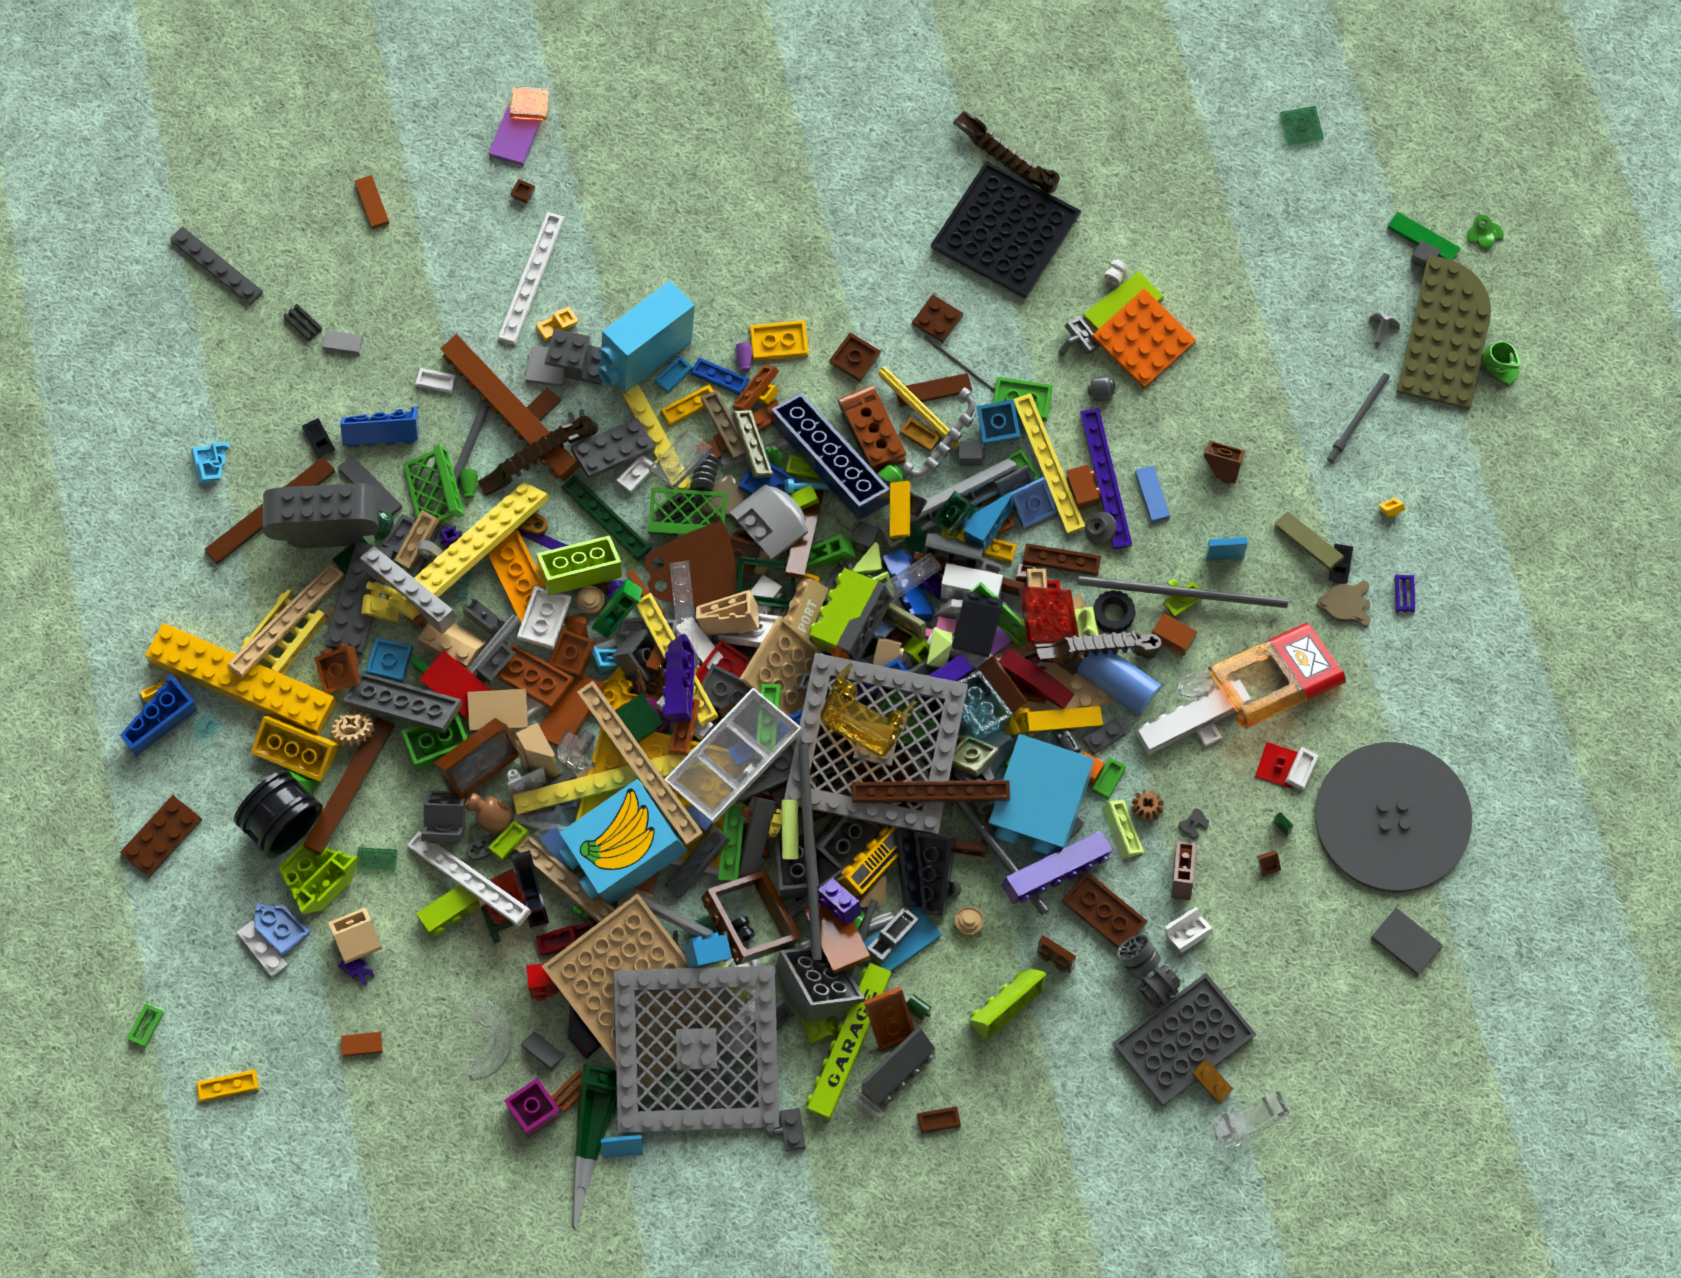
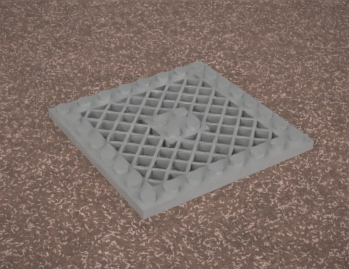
(898, 681)
(696, 1048)

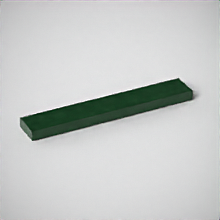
(606, 518)

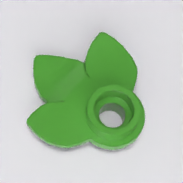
(1484, 235)

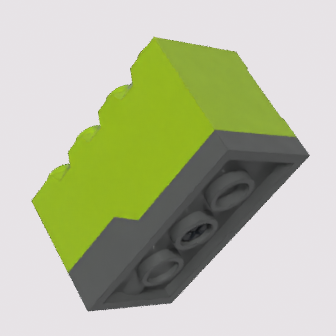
(850, 615)

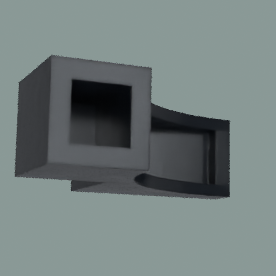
(529, 883)

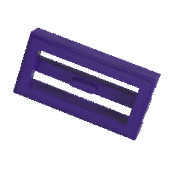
(1404, 608)

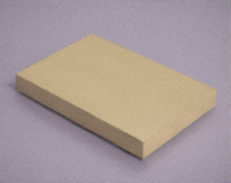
(505, 705)

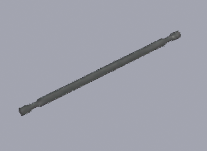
(959, 363)

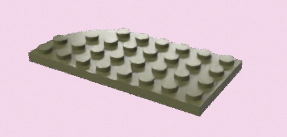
(1446, 335)

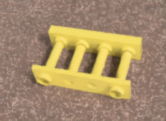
(303, 635)

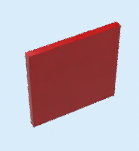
(1276, 764)

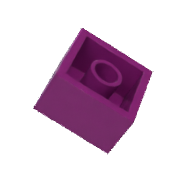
(532, 1107)

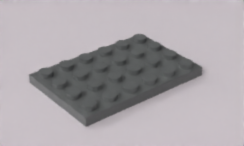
(1181, 1035)

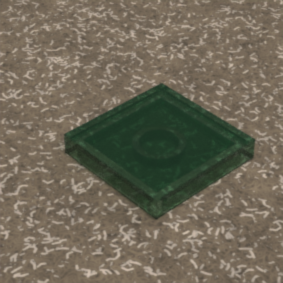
(1301, 125)

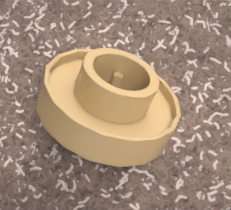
(590, 600)
(969, 921)

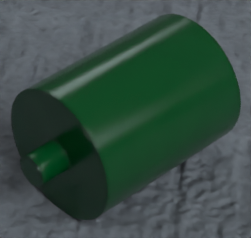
(918, 1007)

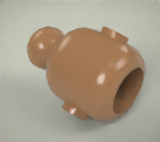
(490, 813)

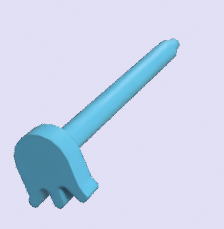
(790, 486)

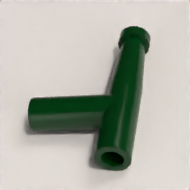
(493, 928)

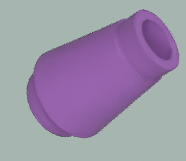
(743, 355)

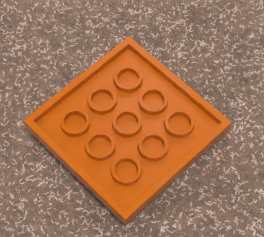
(1143, 338)

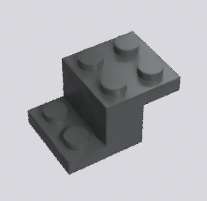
(575, 356)
(443, 817)

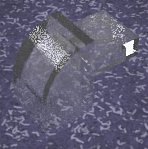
(572, 751)

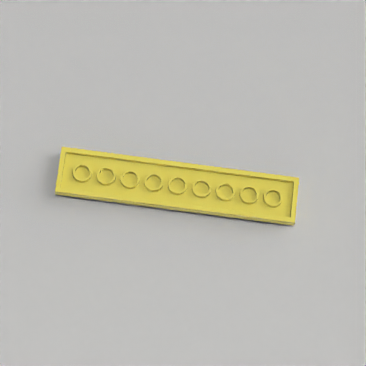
(474, 544)

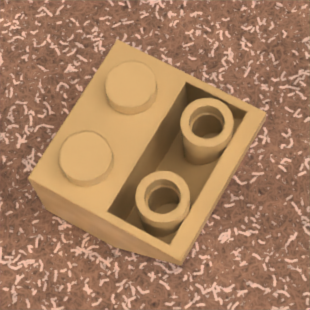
(355, 935)

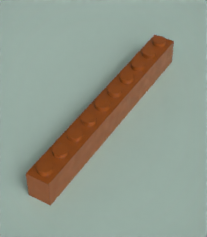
(505, 403)

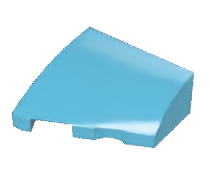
(209, 461)

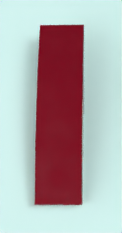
(1036, 678)
(561, 938)

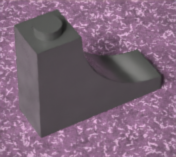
(1005, 745)

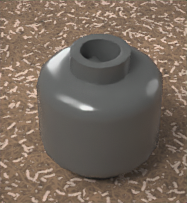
(1102, 388)

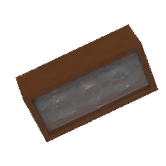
(477, 758)

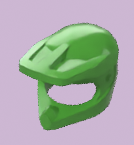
(1500, 363)

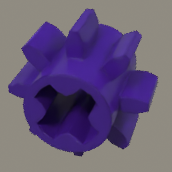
(448, 533)

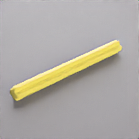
(915, 404)

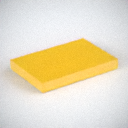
(779, 340)

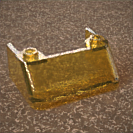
(860, 722)

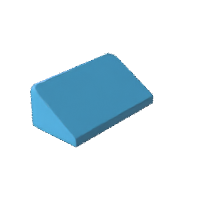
(622, 1146)

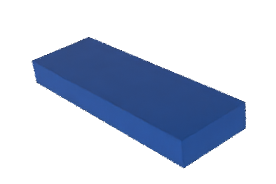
(719, 376)

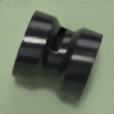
(743, 928)

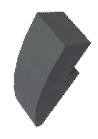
(891, 936)

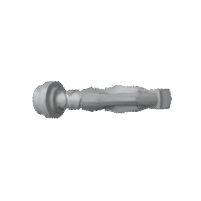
(542, 814)

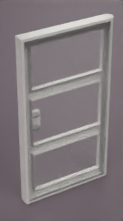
(733, 755)

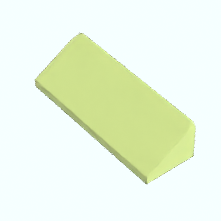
(790, 829)
(1122, 829)

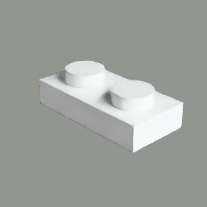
(635, 474)

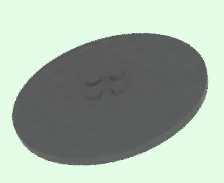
(1393, 817)

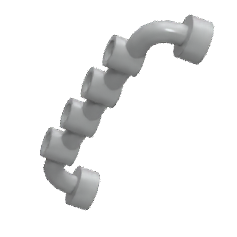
(953, 435)

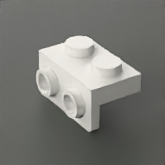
(1187, 930)

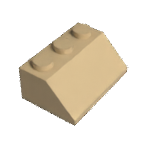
(456, 641)

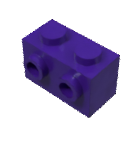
(839, 902)

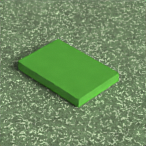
(1010, 389)

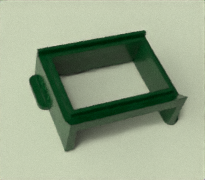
(761, 600)

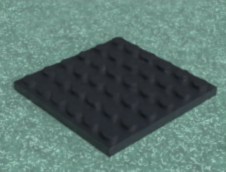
(1006, 229)

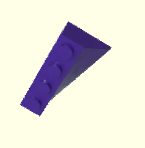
(679, 680)

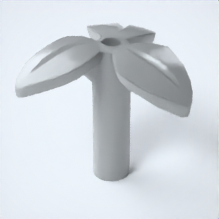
(1385, 320)

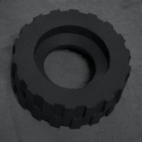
(1122, 600)

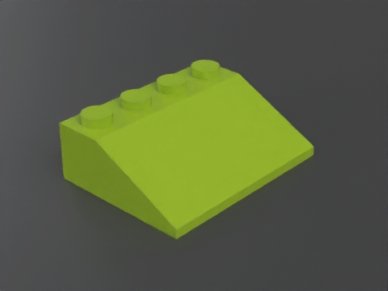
(1007, 1003)

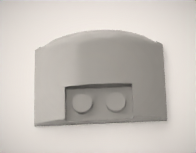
(771, 520)

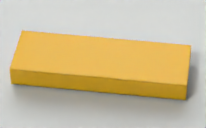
(685, 407)
(900, 509)
(227, 1085)

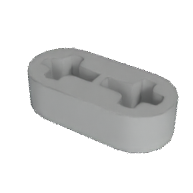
(429, 550)

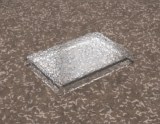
(681, 459)

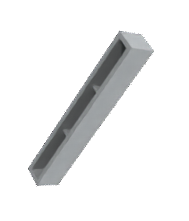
(973, 489)

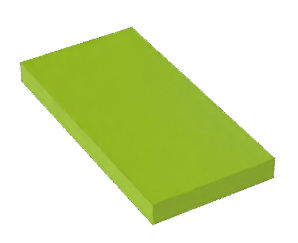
(1118, 298)

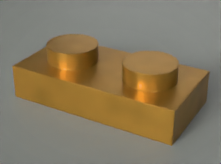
(1212, 1081)

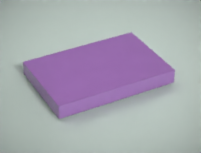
(514, 138)

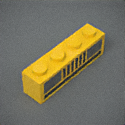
(871, 863)

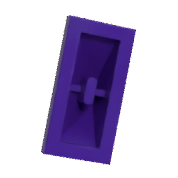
(933, 584)

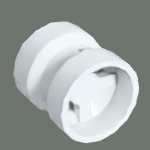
(1116, 271)

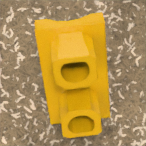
(1017, 723)

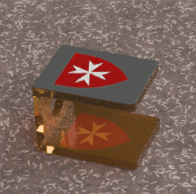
(657, 682)

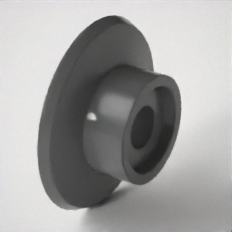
(1106, 530)

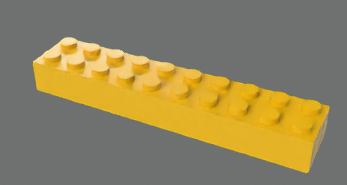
(259, 688)

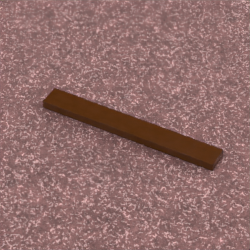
(253, 522)
(348, 787)
(930, 791)

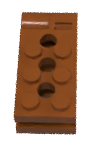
(867, 403)

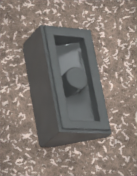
(542, 1050)

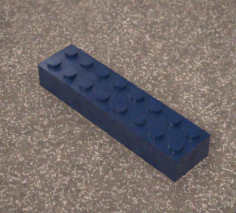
(830, 456)

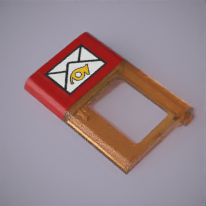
(1301, 660)

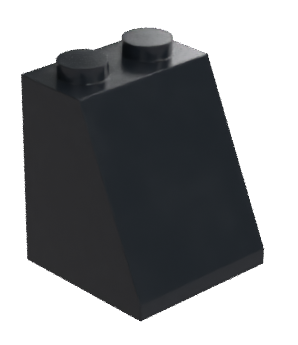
(977, 624)

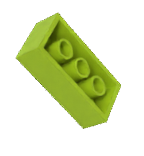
(579, 565)

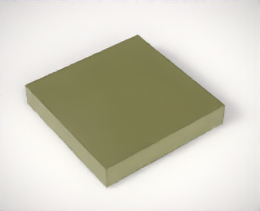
(974, 755)

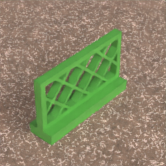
(446, 478)
(672, 528)

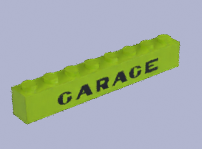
(847, 1046)

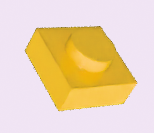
(769, 394)
(1392, 507)

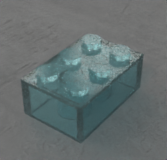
(983, 708)

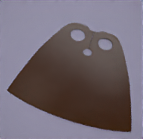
(710, 564)

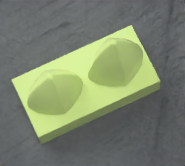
(1086, 621)

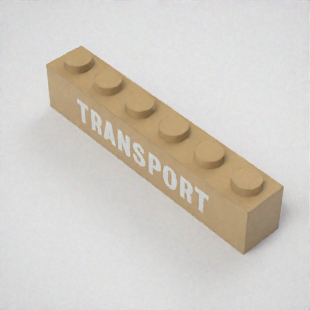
(806, 605)

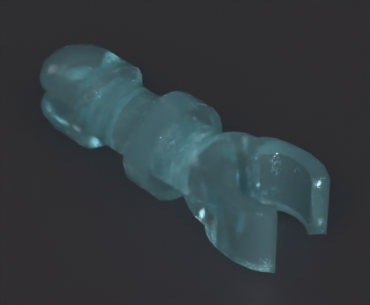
(464, 583)

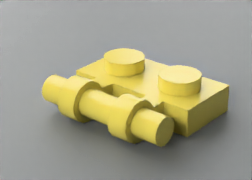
(379, 607)

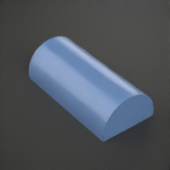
(1120, 680)

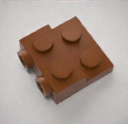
(338, 668)

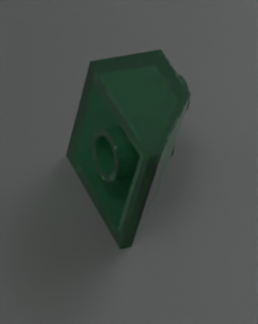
(954, 514)

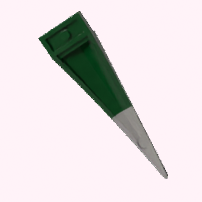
(595, 1107)

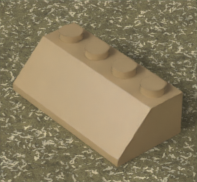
(536, 752)

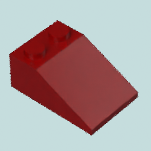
(540, 983)

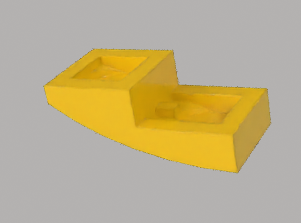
(561, 320)

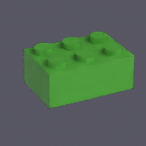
(430, 745)

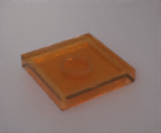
(529, 103)

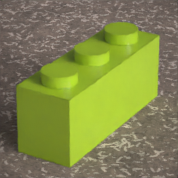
(447, 910)

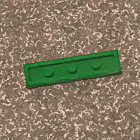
(1415, 233)

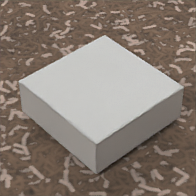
(1208, 734)

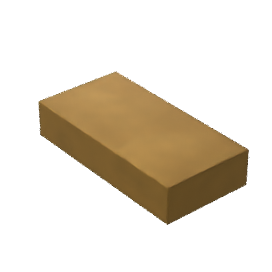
(920, 434)

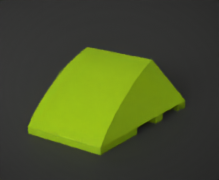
(316, 877)

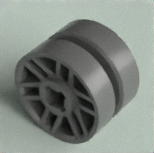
(1138, 956)

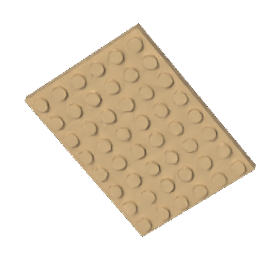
(628, 941)

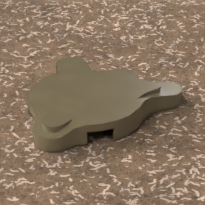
(734, 498)
(1346, 603)

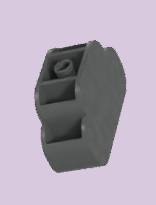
(321, 514)

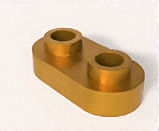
(530, 523)

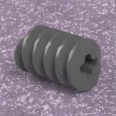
(705, 474)

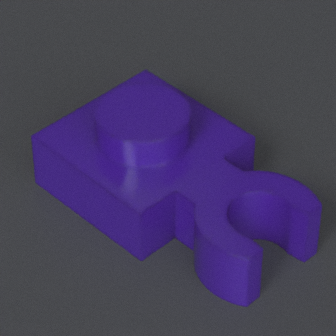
(356, 968)

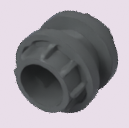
(1159, 985)

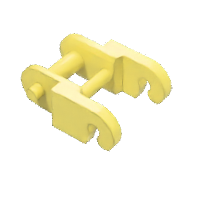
(775, 824)

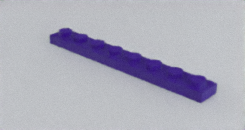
(1105, 475)

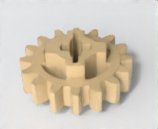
(352, 728)

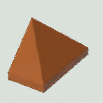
(577, 625)

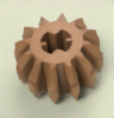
(1147, 812)

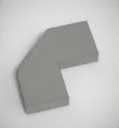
(717, 1088)

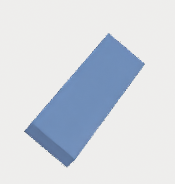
(1152, 494)

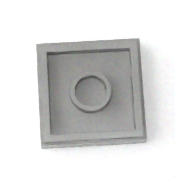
(541, 373)

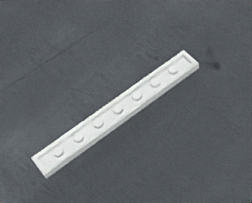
(531, 278)
(470, 880)

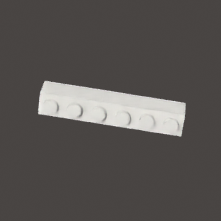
(1188, 719)

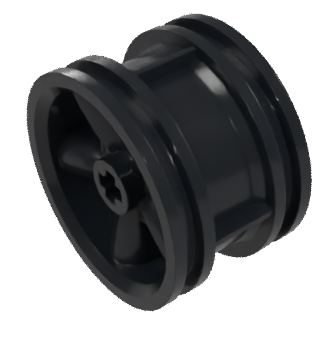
(278, 813)

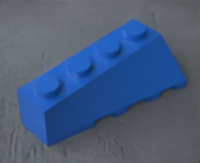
(380, 428)
(915, 599)
(159, 716)

